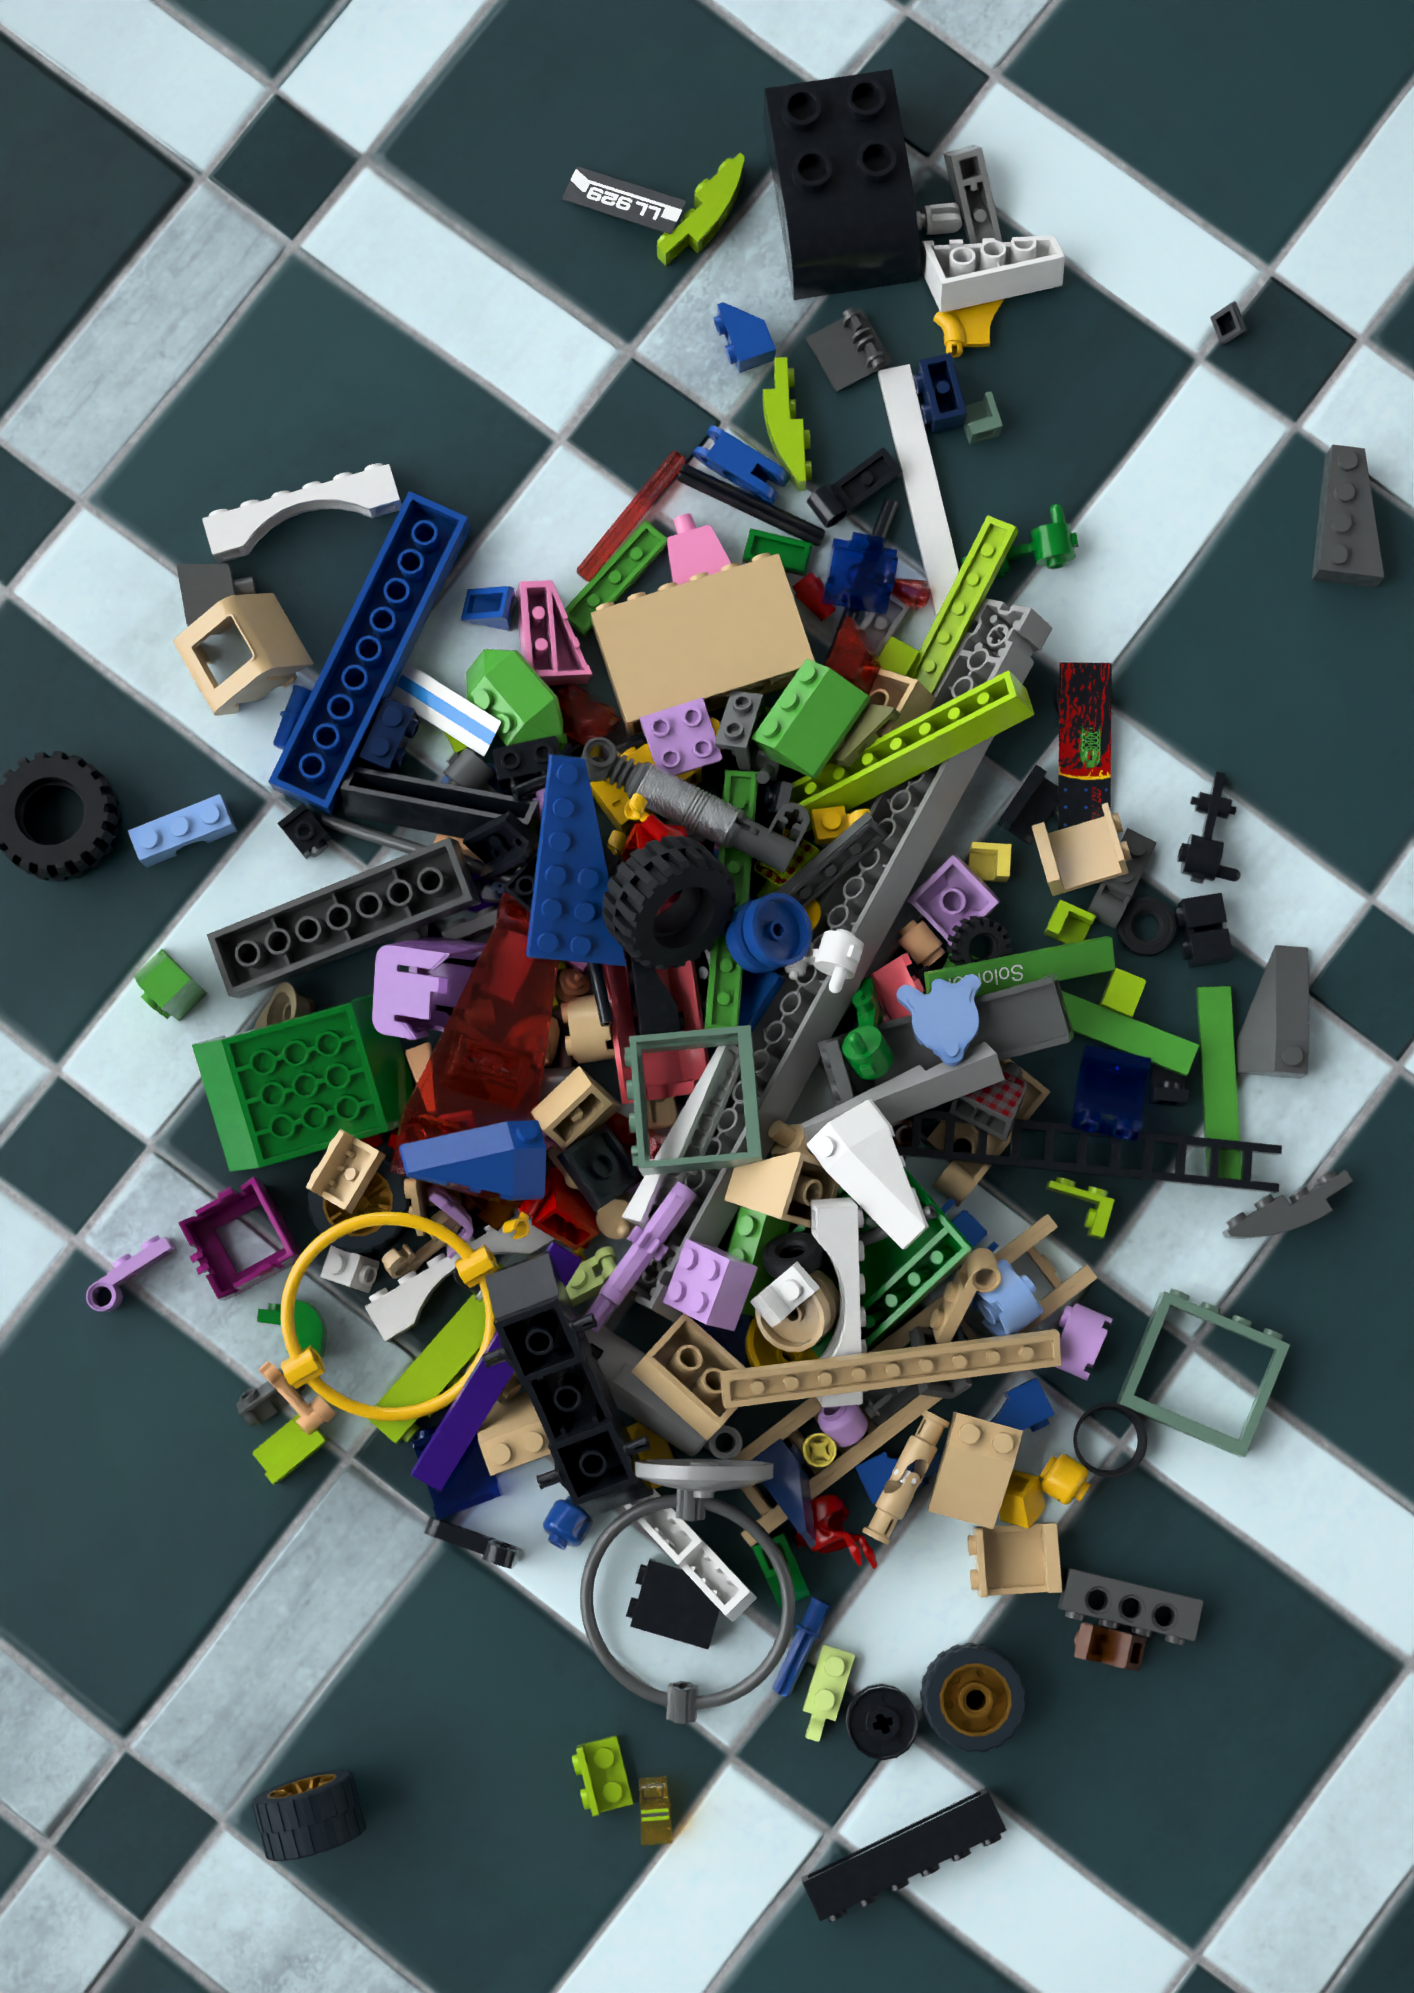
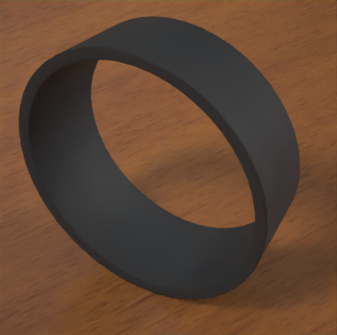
(1141, 1440)

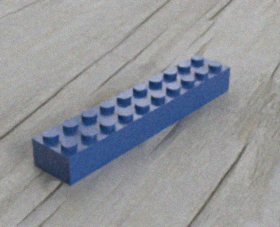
(370, 652)

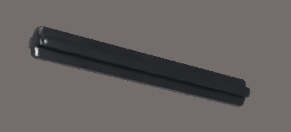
(751, 505)

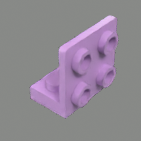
(681, 737)

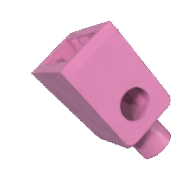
(694, 550)

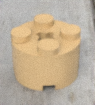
(587, 1037)

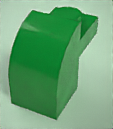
(308, 1324)

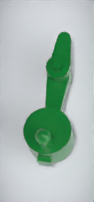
(1050, 544)
(865, 1045)

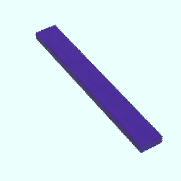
(475, 1400)

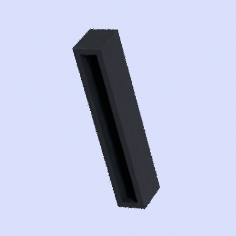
(428, 803)
(904, 1854)

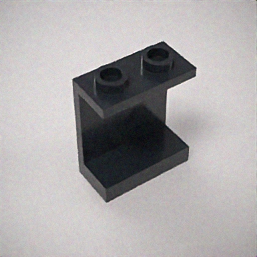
(672, 1606)

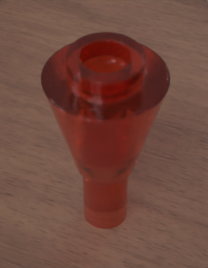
(912, 592)

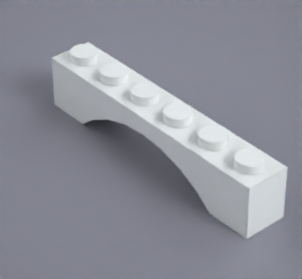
(238, 530)
(836, 1230)
(401, 1308)

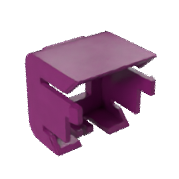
(211, 1254)

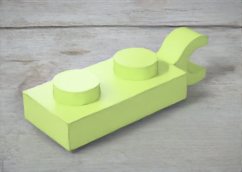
(827, 1688)

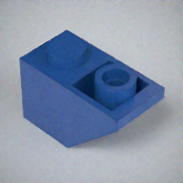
(746, 337)

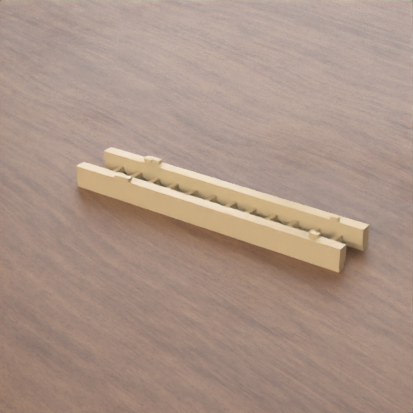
(879, 1435)

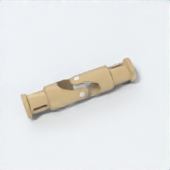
(902, 1484)

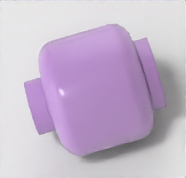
(843, 1424)

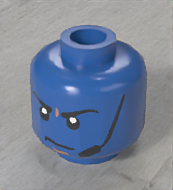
(567, 1524)

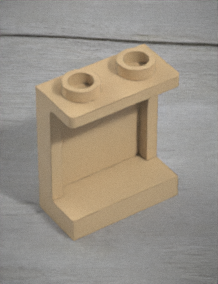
(1015, 1559)

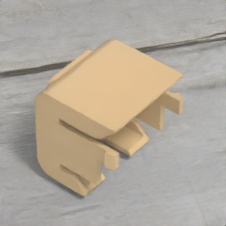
(268, 634)

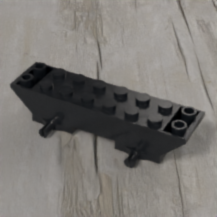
(566, 1386)

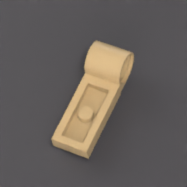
(961, 1291)

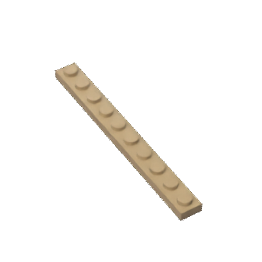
(890, 1368)

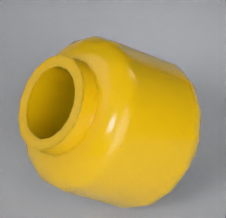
(1064, 1479)

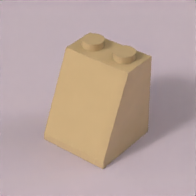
(782, 1186)
(512, 1435)

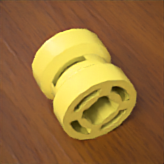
(822, 1453)

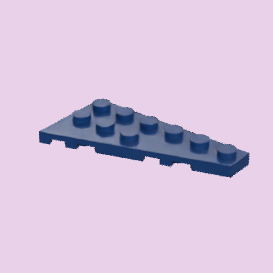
(570, 873)

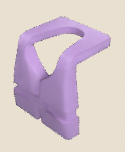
(455, 1210)

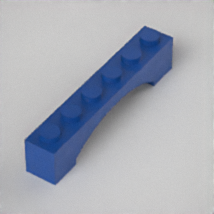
(1023, 1408)

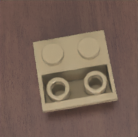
(575, 1109)

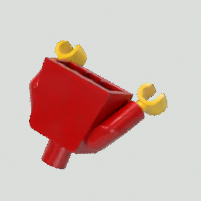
(643, 832)
(560, 1214)

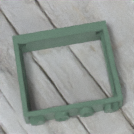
(636, 1091)
(1180, 1423)

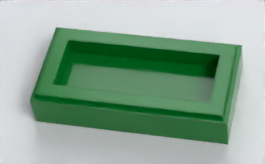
(793, 552)

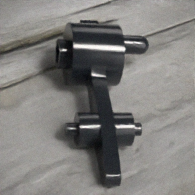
(1203, 854)

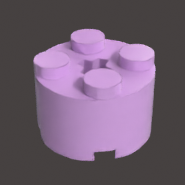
(1081, 1339)

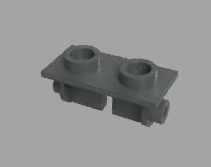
(258, 1402)
(884, 1402)

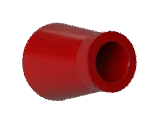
(810, 593)

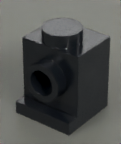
(297, 820)

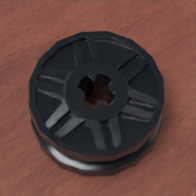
(871, 1739)

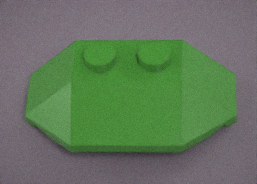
(516, 695)

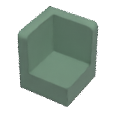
(982, 420)

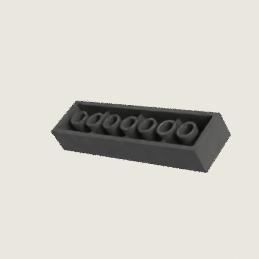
(343, 918)

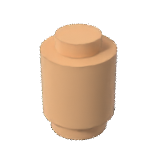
(921, 943)

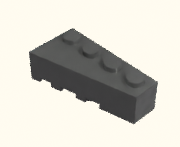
(1347, 528)

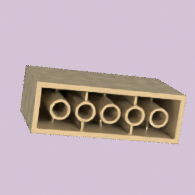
(702, 640)

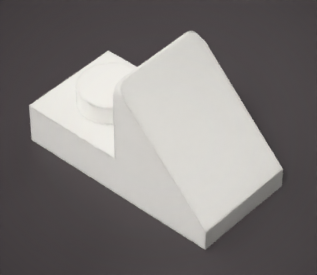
(784, 1294)

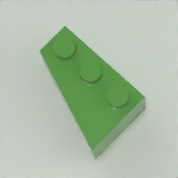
(168, 987)

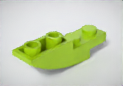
(713, 205)
(783, 428)

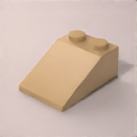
(974, 1470)

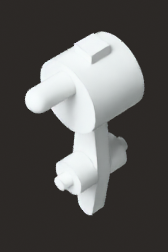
(836, 957)

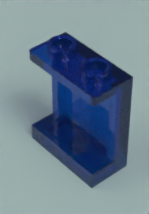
(1110, 1092)
(468, 1483)

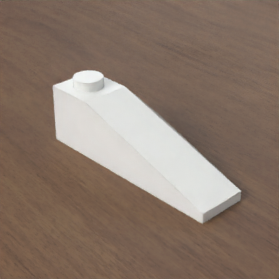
(864, 1161)

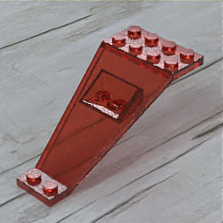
(499, 1024)

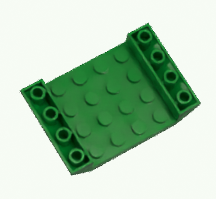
(301, 1082)

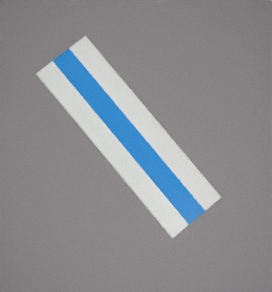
(446, 709)

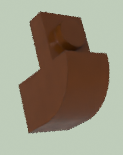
(1109, 1646)

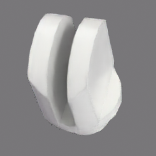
(939, 218)

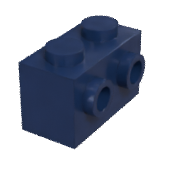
(941, 393)
(389, 736)

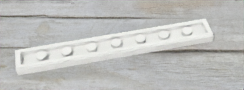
(919, 481)

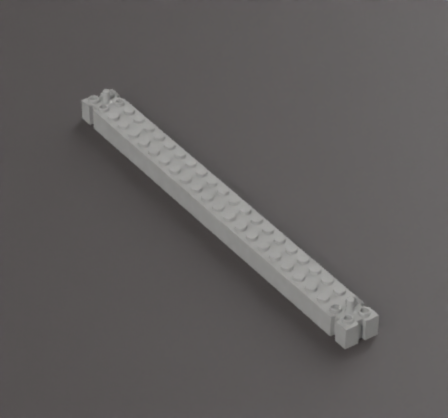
(861, 902)

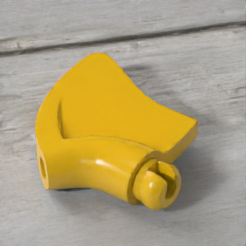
(967, 326)

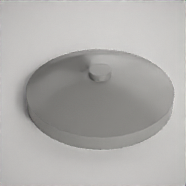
(704, 1475)

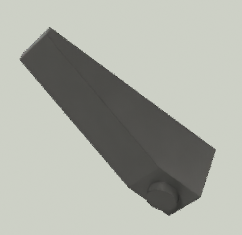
(1277, 1022)

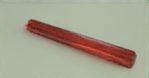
(630, 516)

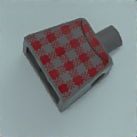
(996, 1105)

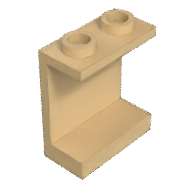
(1082, 852)

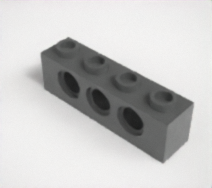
(1184, 1609)

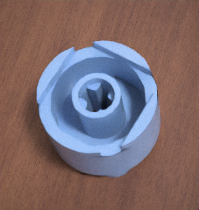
(1008, 1306)

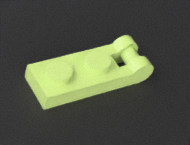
(585, 1281)

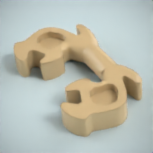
(404, 1261)

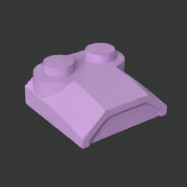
(952, 895)

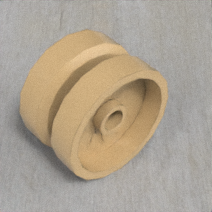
(806, 1322)

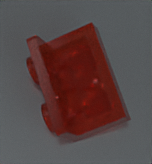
(584, 717)

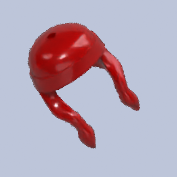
(828, 1516)

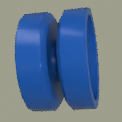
(768, 933)

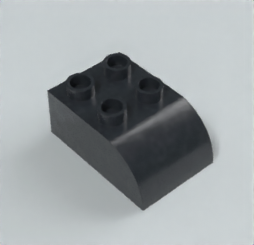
(842, 184)

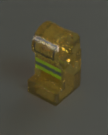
(655, 1811)

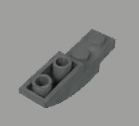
(1278, 1216)

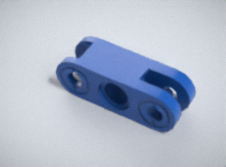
(742, 465)

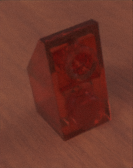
(854, 656)

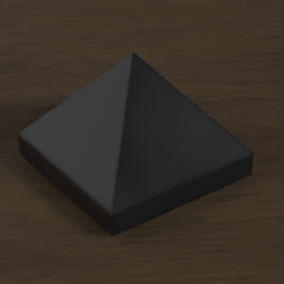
(1228, 323)

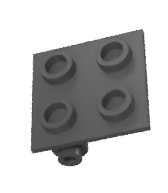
(848, 349)

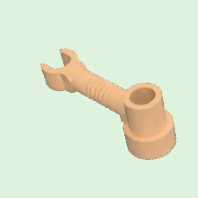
(311, 1414)

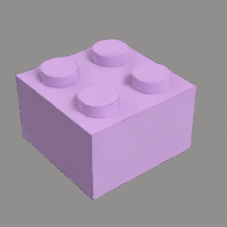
(710, 1285)

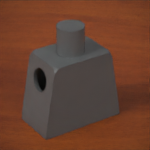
(206, 585)

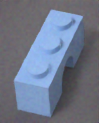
(199, 822)

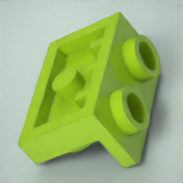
(603, 1775)

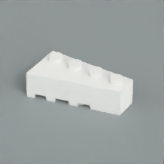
(990, 270)

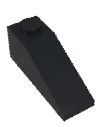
(651, 1003)

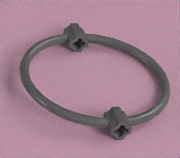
(682, 1696)

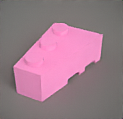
(547, 635)

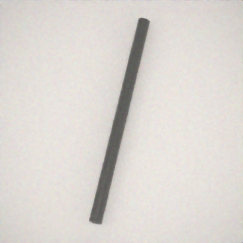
(395, 842)

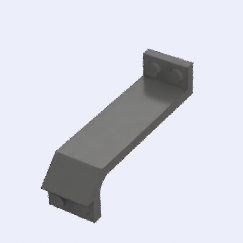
(1010, 1022)

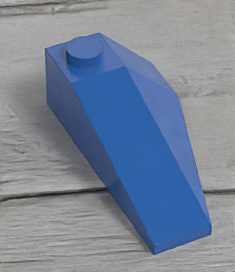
(491, 1158)

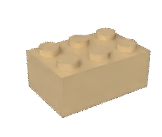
(686, 1375)

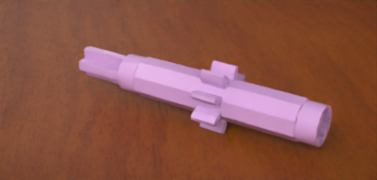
(646, 1246)

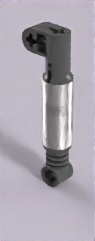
(700, 810)

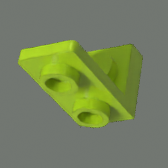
(1097, 1218)

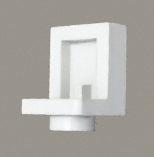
(350, 1269)

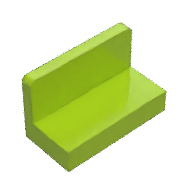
(288, 1450)

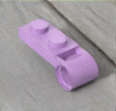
(127, 1268)

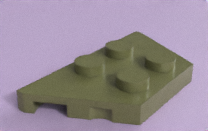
(862, 733)

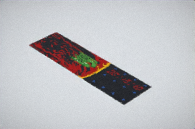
(1084, 741)

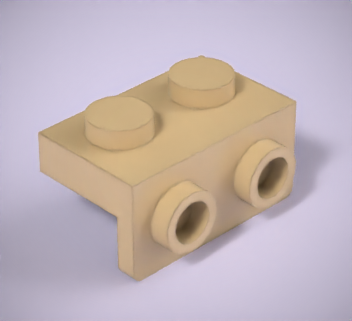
(345, 1171)

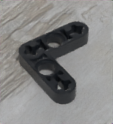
(491, 1548)

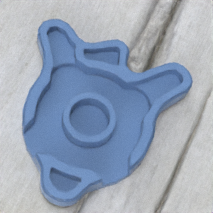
(945, 1017)

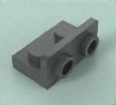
(739, 723)

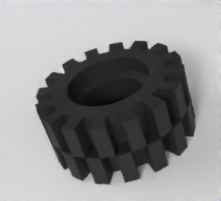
(974, 927)

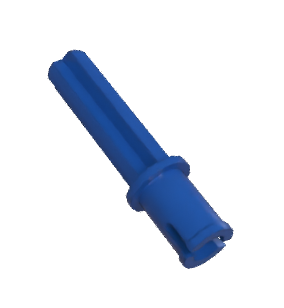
(801, 1646)

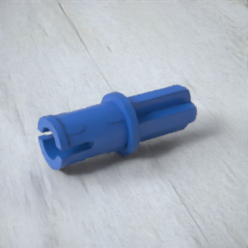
(291, 715)

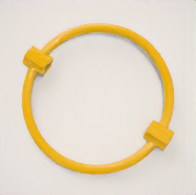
(307, 1365)

